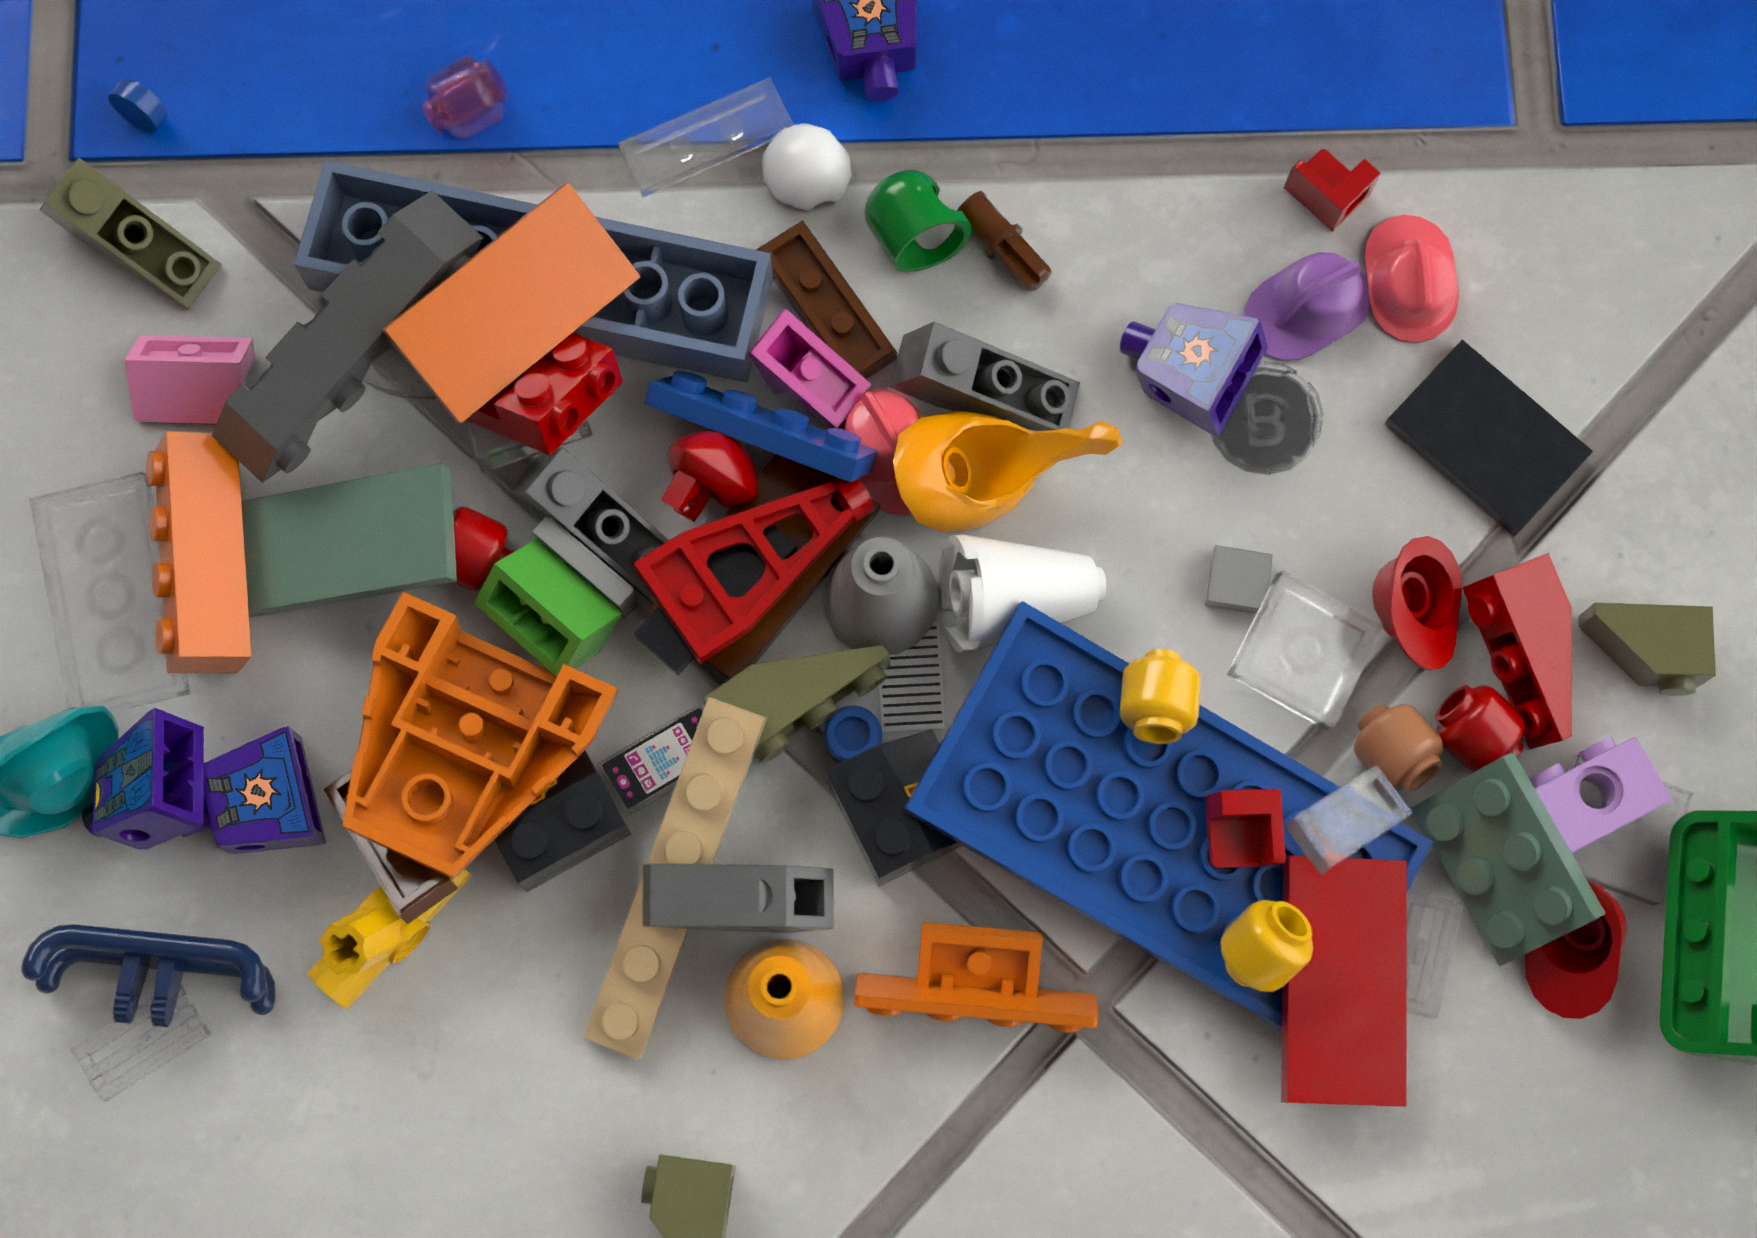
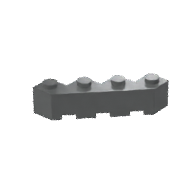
(326, 360)

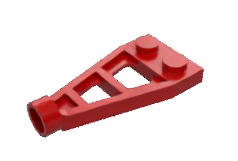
(696, 600)

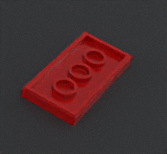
(1350, 1001)

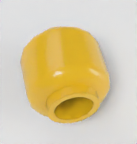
(1160, 697)
(1267, 945)

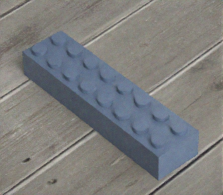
(688, 310)

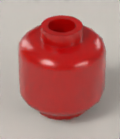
(478, 546)
(1479, 726)

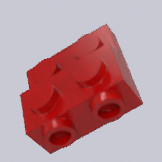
(553, 395)

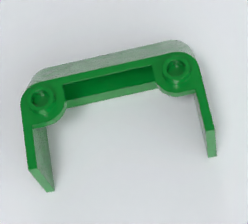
(1711, 936)

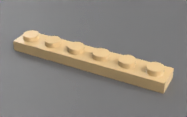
(687, 835)

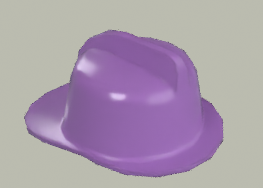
(1309, 305)

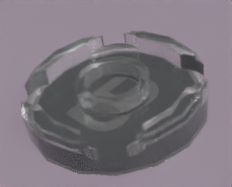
(1272, 422)

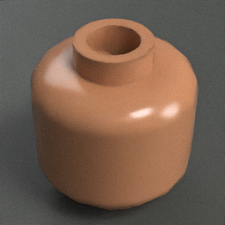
(1400, 745)

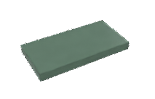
(349, 540)

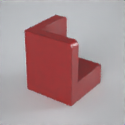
(1330, 188)
(1245, 828)

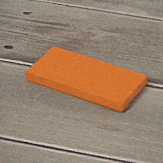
(511, 303)

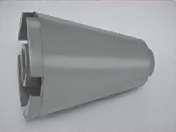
(881, 596)

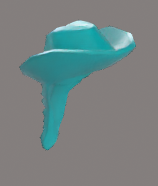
(51, 769)

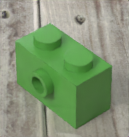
(547, 607)

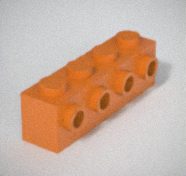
(200, 555)

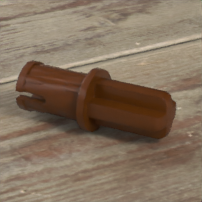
(1005, 242)

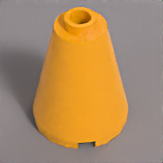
(787, 1025)

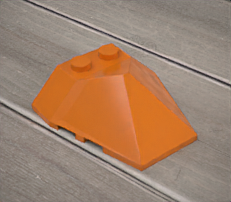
(459, 737)

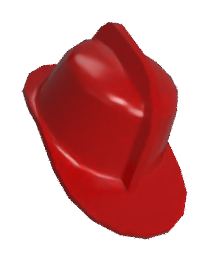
(1420, 601)
(1580, 969)

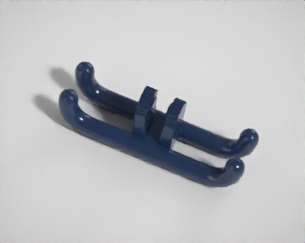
(136, 953)

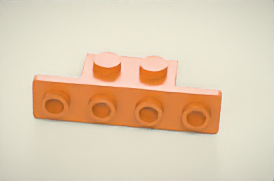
(978, 976)

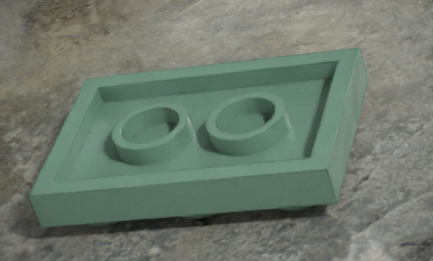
(1507, 859)

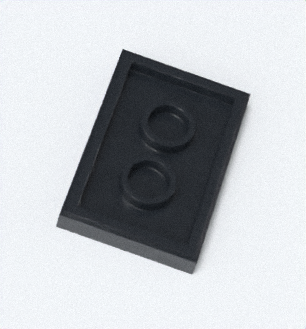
(1488, 437)

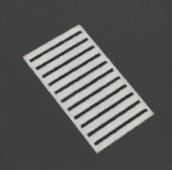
(914, 687)

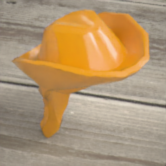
(989, 460)

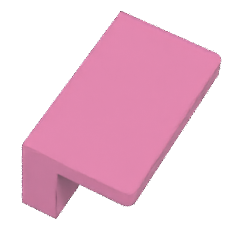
(185, 376)

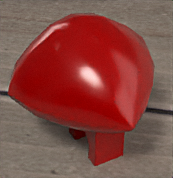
(709, 466)

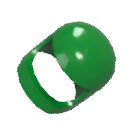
(905, 208)

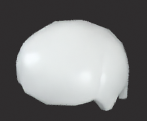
(806, 166)

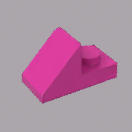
(808, 369)

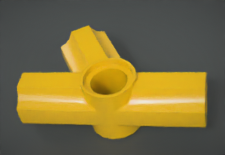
(367, 943)

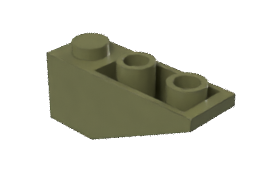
(129, 234)
(801, 691)

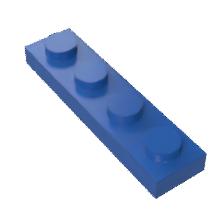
(779, 432)

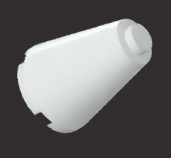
(990, 578)

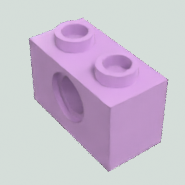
(1627, 787)

